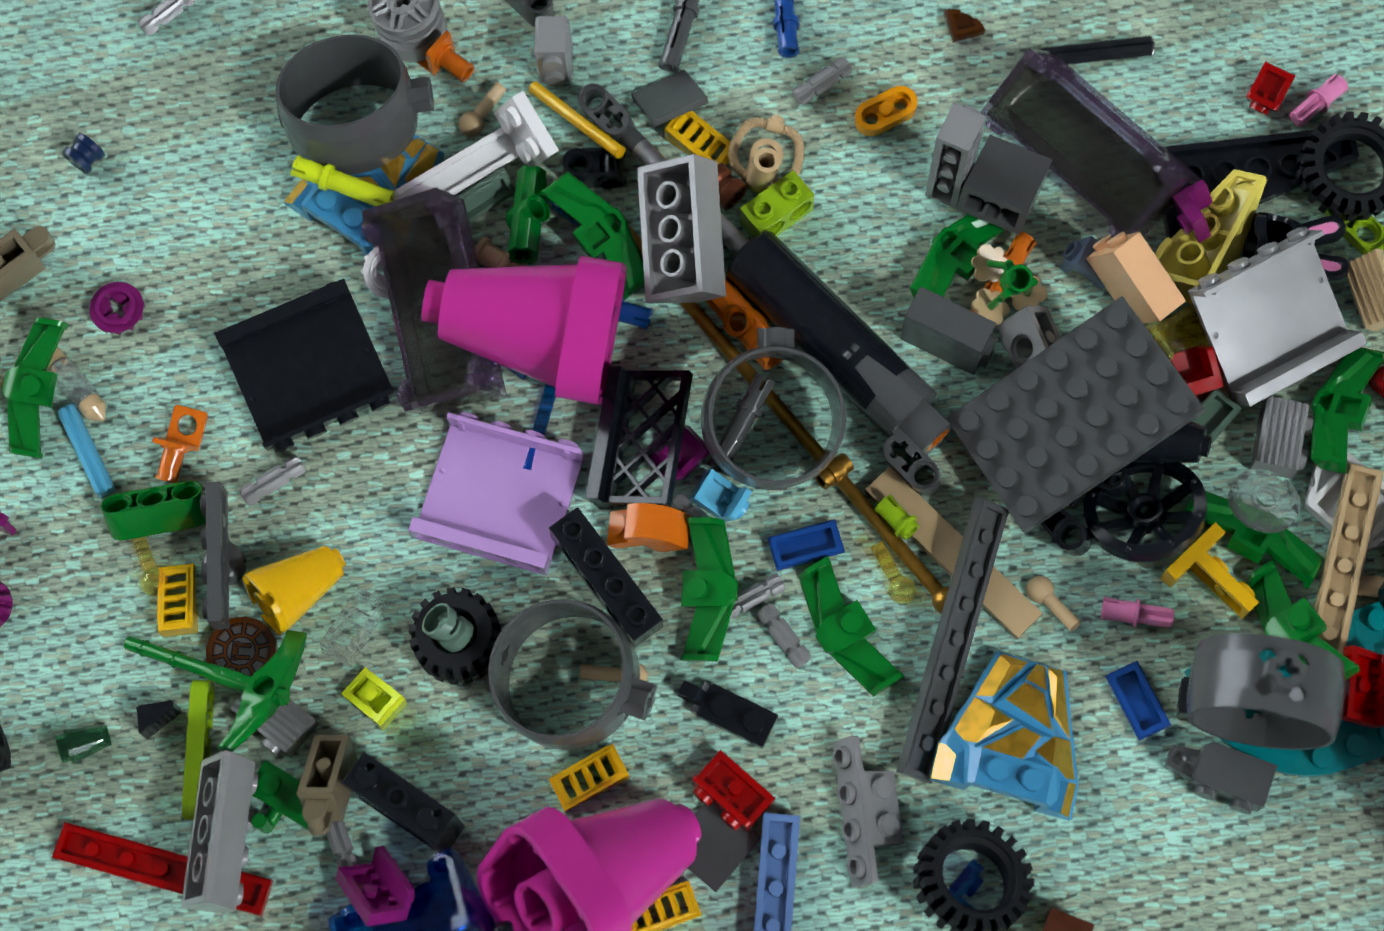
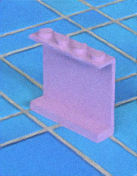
(486, 499)

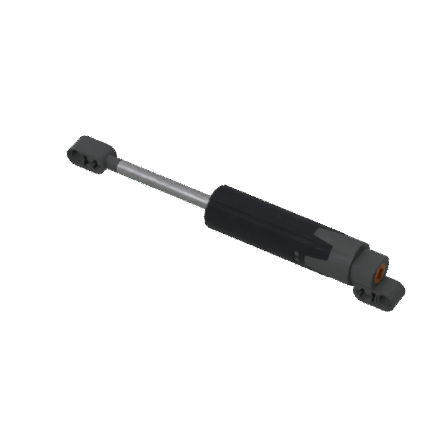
(823, 323)

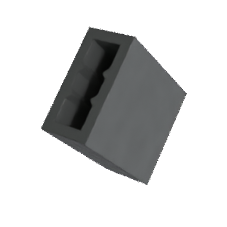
(1004, 184)
(949, 331)

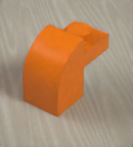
(649, 525)

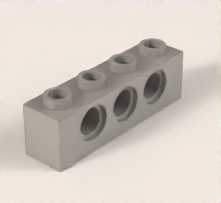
(954, 153)
(1026, 329)

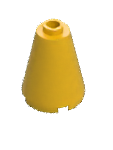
(293, 585)

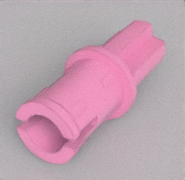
(1319, 100)
(1135, 613)

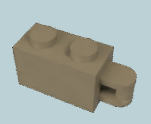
(22, 256)
(321, 785)

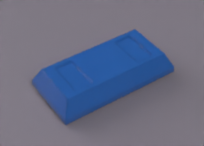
(806, 545)
(1138, 700)

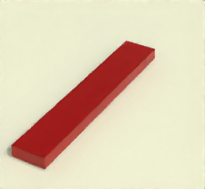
(144, 864)

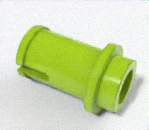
(897, 517)

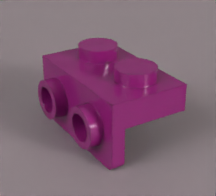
(377, 889)

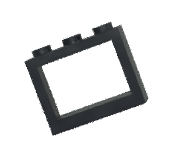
(403, 803)

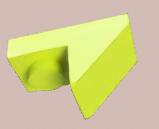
(374, 698)

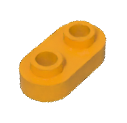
(883, 110)

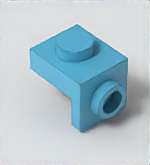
(720, 496)

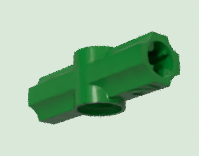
(527, 215)

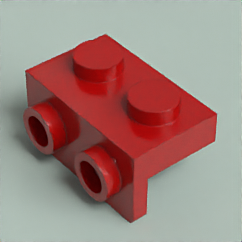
(1365, 689)
(731, 792)

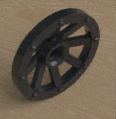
(1148, 513)

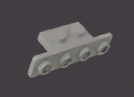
(867, 809)

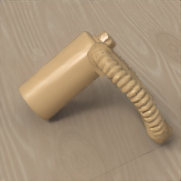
(765, 162)

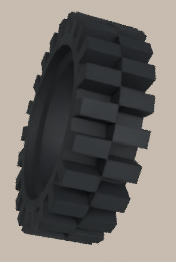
(1316, 178)
(1000, 852)

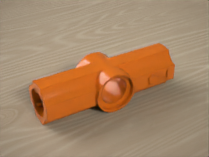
(733, 312)

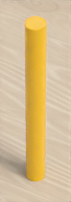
(577, 120)

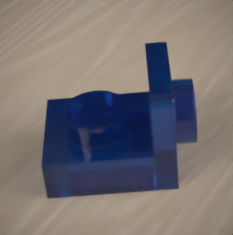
(967, 882)

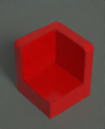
(1198, 368)

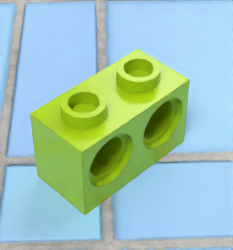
(777, 206)

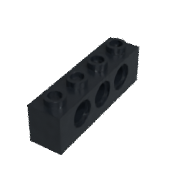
(605, 576)

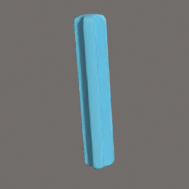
(86, 451)

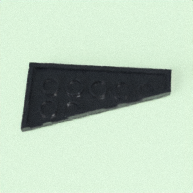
(1262, 155)

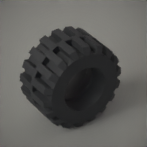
(468, 662)

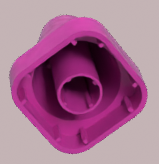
(535, 320)
(587, 869)

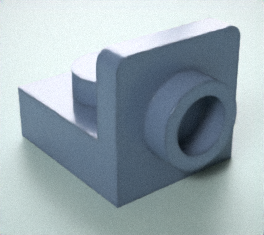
(1075, 259)

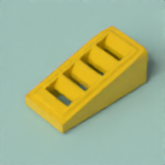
(696, 123)
(182, 626)
(620, 776)
(665, 923)

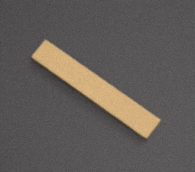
(943, 545)
(1347, 552)

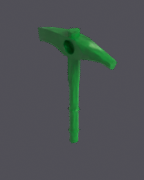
(261, 692)

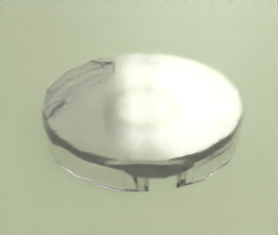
(1264, 501)

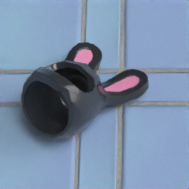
(1274, 228)

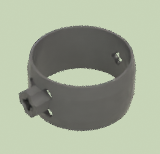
(345, 63)
(776, 343)
(632, 699)
(1294, 711)

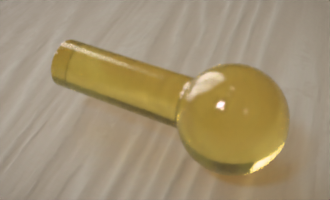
(152, 577)
(901, 588)

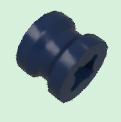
(83, 153)

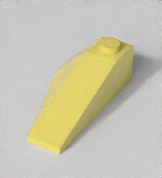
(1229, 224)

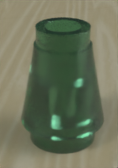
(82, 742)

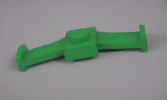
(601, 228)
(952, 254)
(31, 386)
(1342, 407)
(1252, 544)
(708, 589)
(1288, 620)
(844, 629)

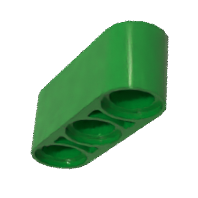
(154, 510)

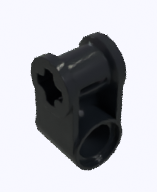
(597, 167)

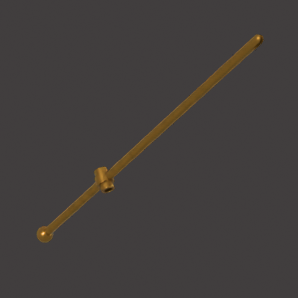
(836, 472)

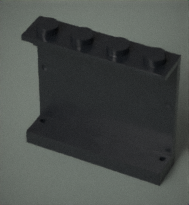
(306, 366)

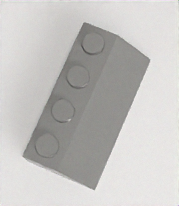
(681, 230)
(219, 833)

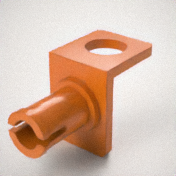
(443, 55)
(178, 444)

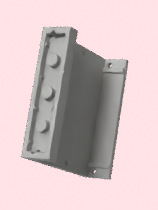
(1273, 318)

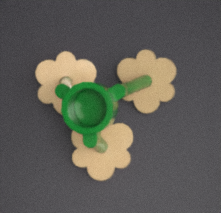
(1015, 282)

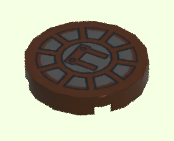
(243, 646)

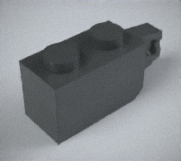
(1224, 774)

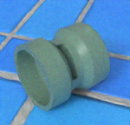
(446, 626)

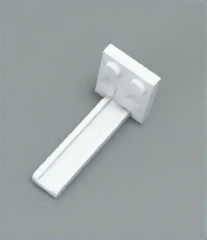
(520, 136)

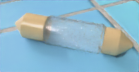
(77, 387)

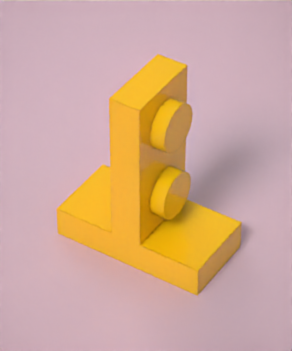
(1212, 573)

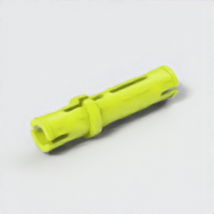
(328, 178)

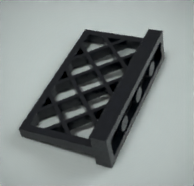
(612, 438)

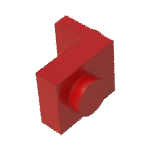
(1269, 88)

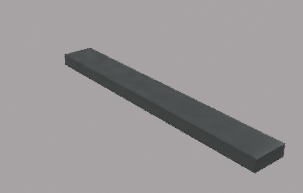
(953, 638)

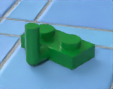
(280, 793)

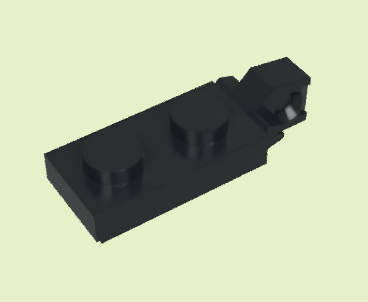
(729, 712)

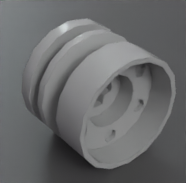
(408, 25)

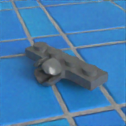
(222, 561)

